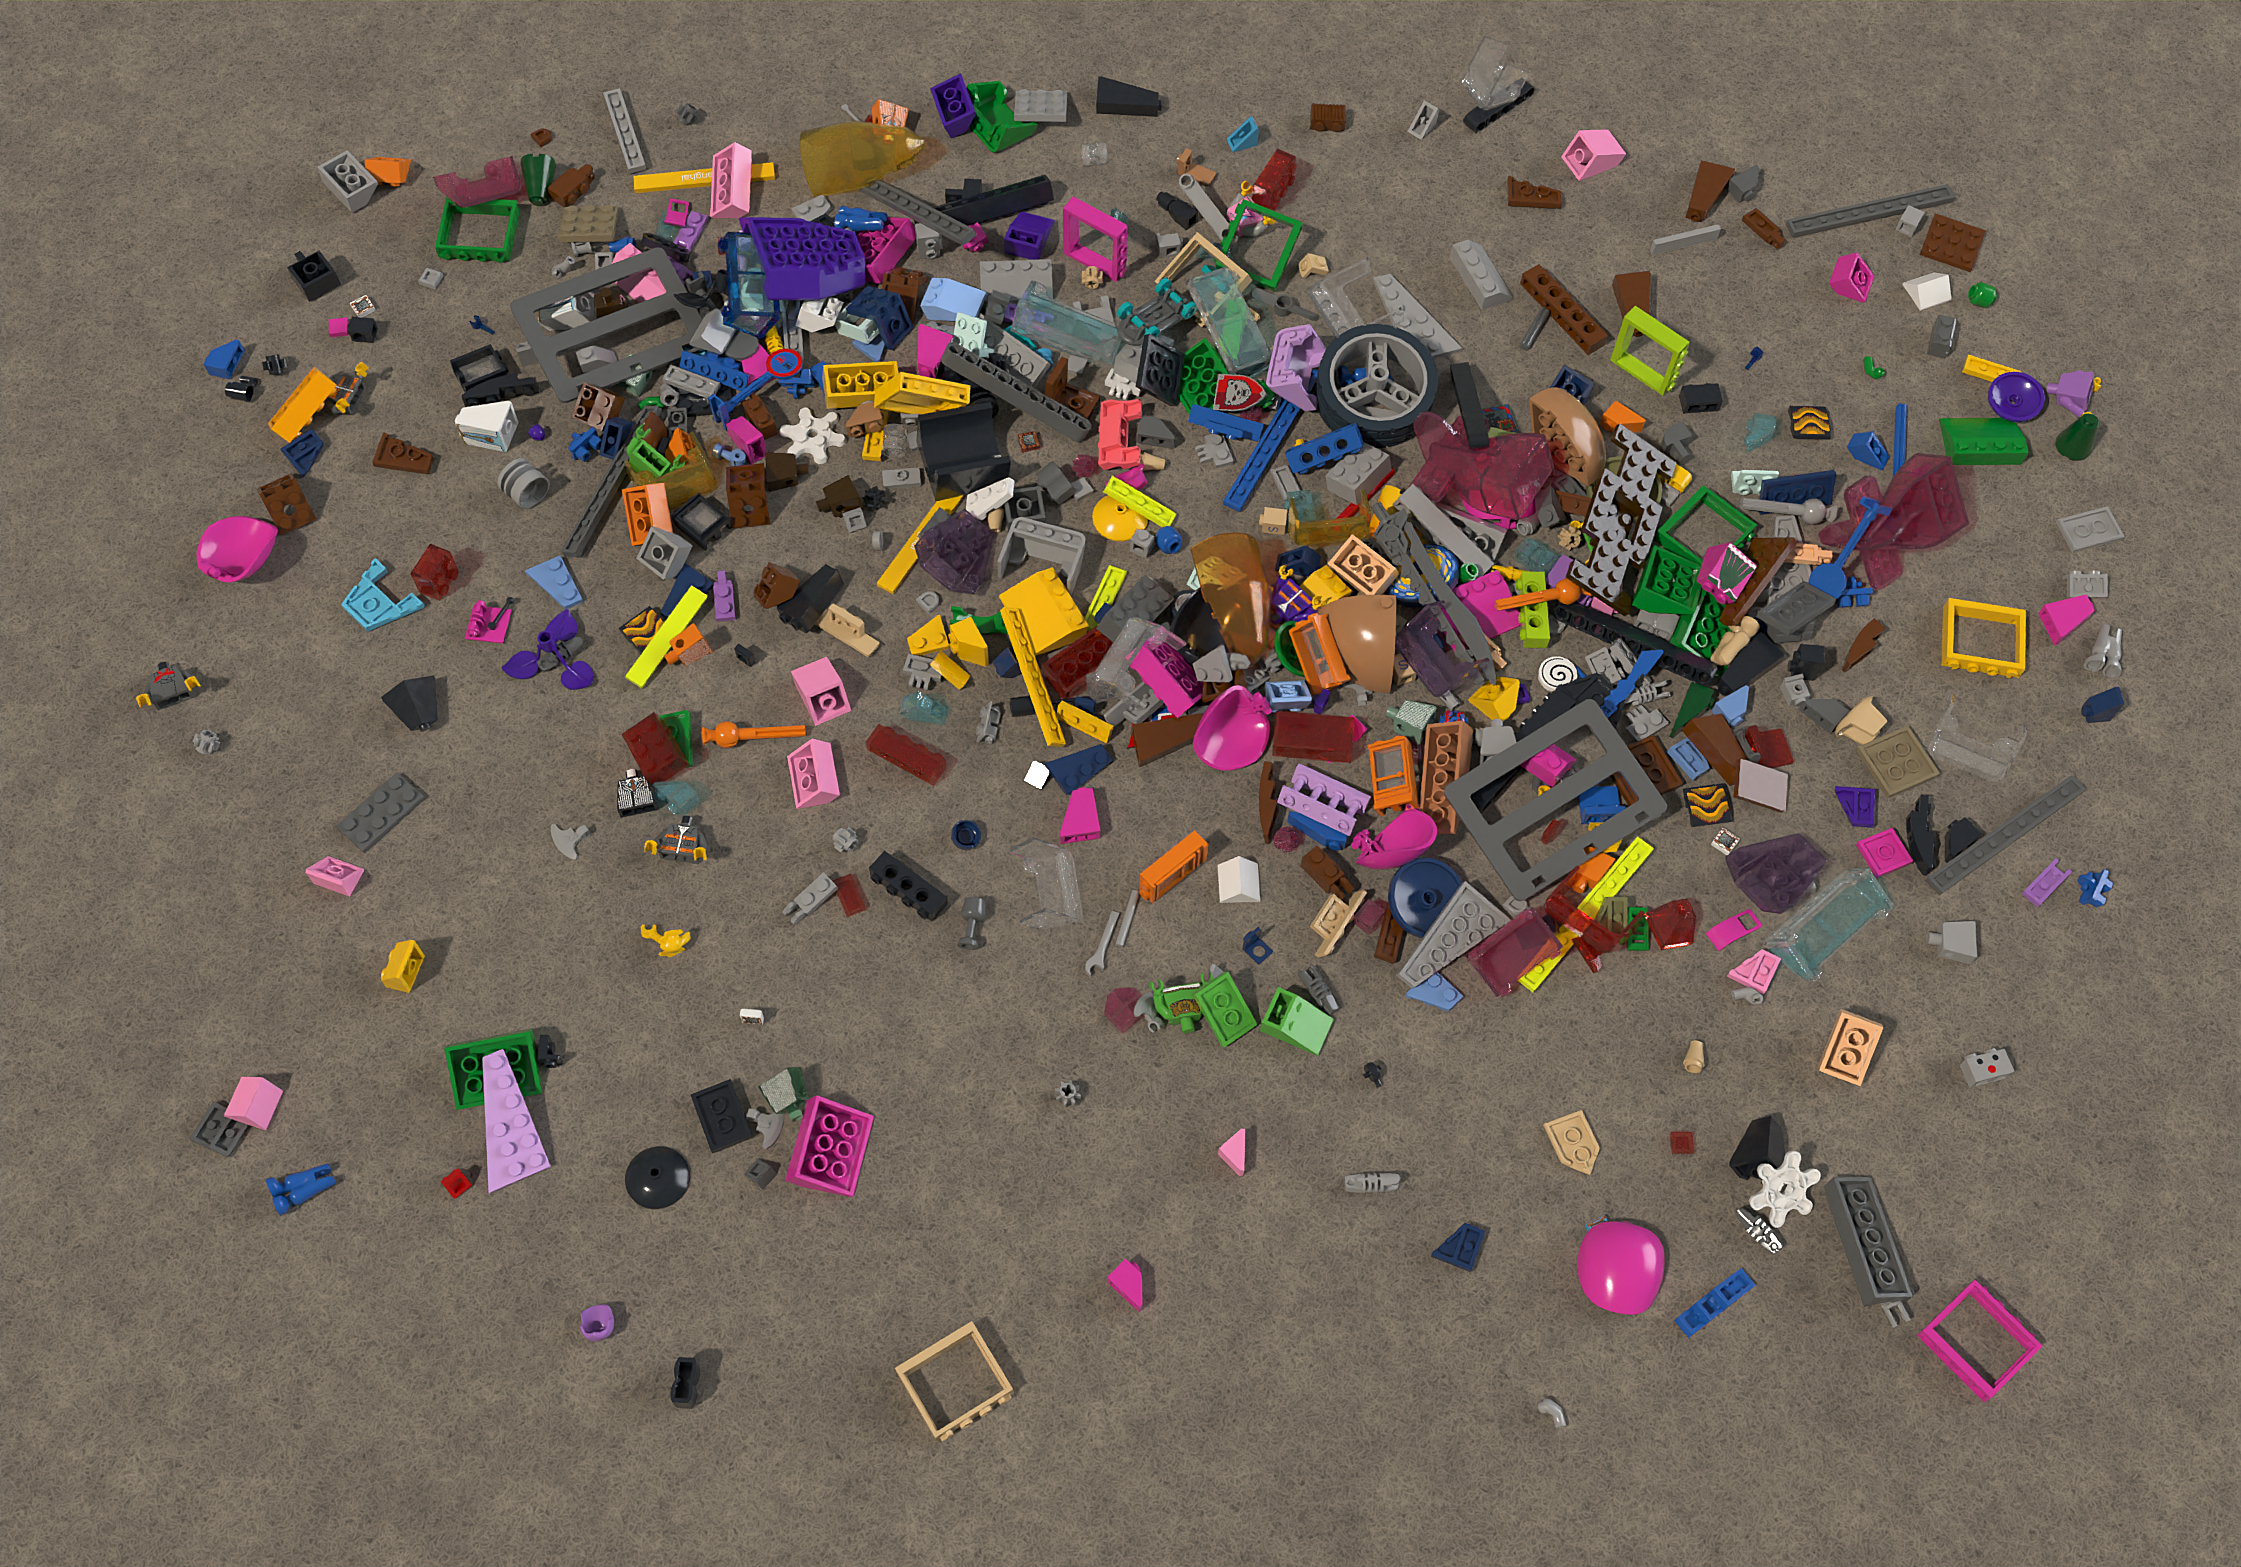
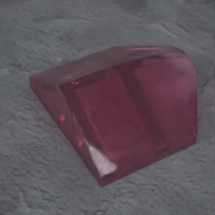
(1121, 1007)

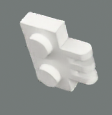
(1121, 386)

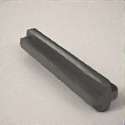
(1534, 328)

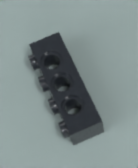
(887, 865)

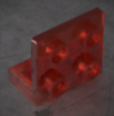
(1770, 745)

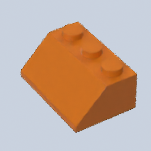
(646, 508)

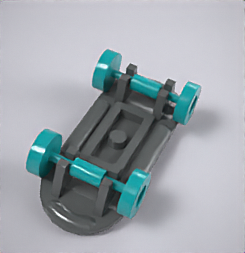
(1155, 315)

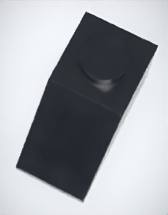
(1959, 838)

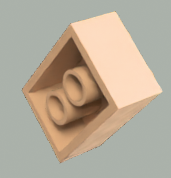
(1363, 567)
(1850, 1047)

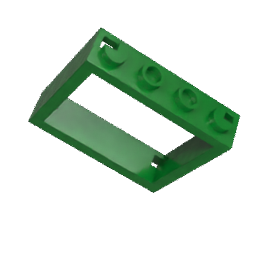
(492, 207)
(1233, 226)
(1715, 503)

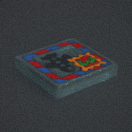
(1500, 417)

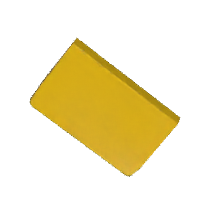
(950, 670)

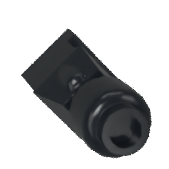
(1179, 210)

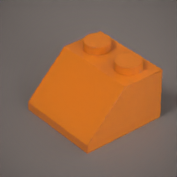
(388, 169)

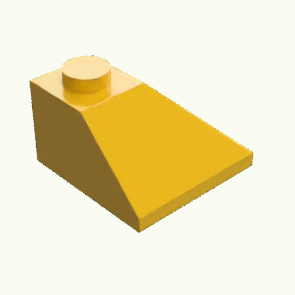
(1497, 700)

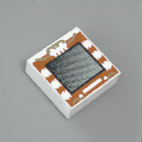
(362, 306)
(1725, 841)
(751, 1016)

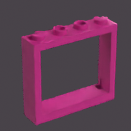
(1078, 211)
(1957, 1363)

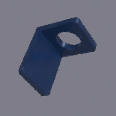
(1252, 940)

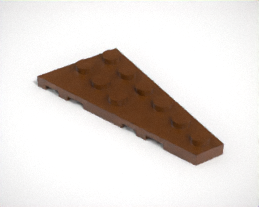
(1768, 556)

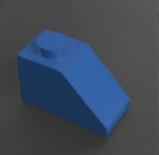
(224, 359)
(1868, 449)

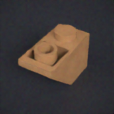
(864, 420)

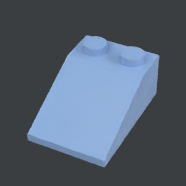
(948, 297)
(1287, 695)

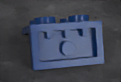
(1599, 804)

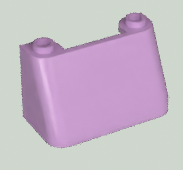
(1291, 363)

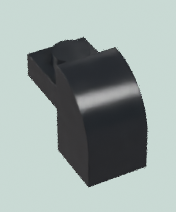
(970, 188)

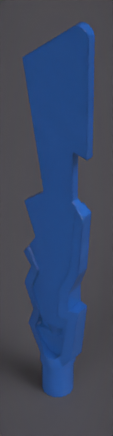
(1625, 687)

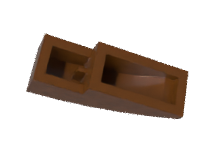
(1863, 644)

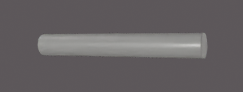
(1127, 918)

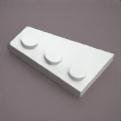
(989, 497)

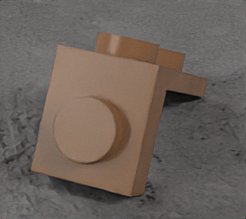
(1200, 174)

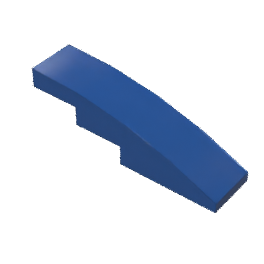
(1714, 1302)

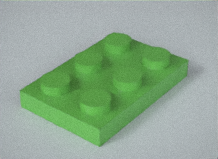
(1224, 1009)

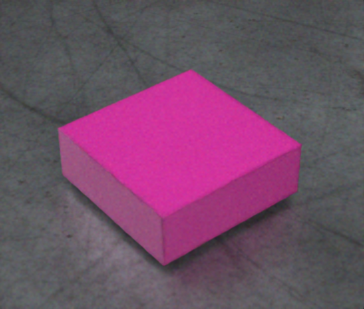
(338, 327)

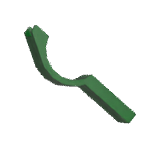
(985, 625)

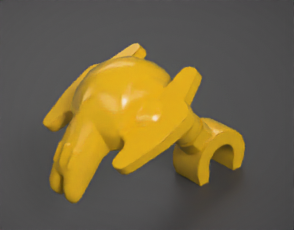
(669, 942)

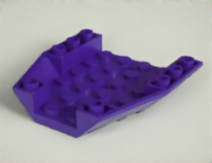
(801, 271)

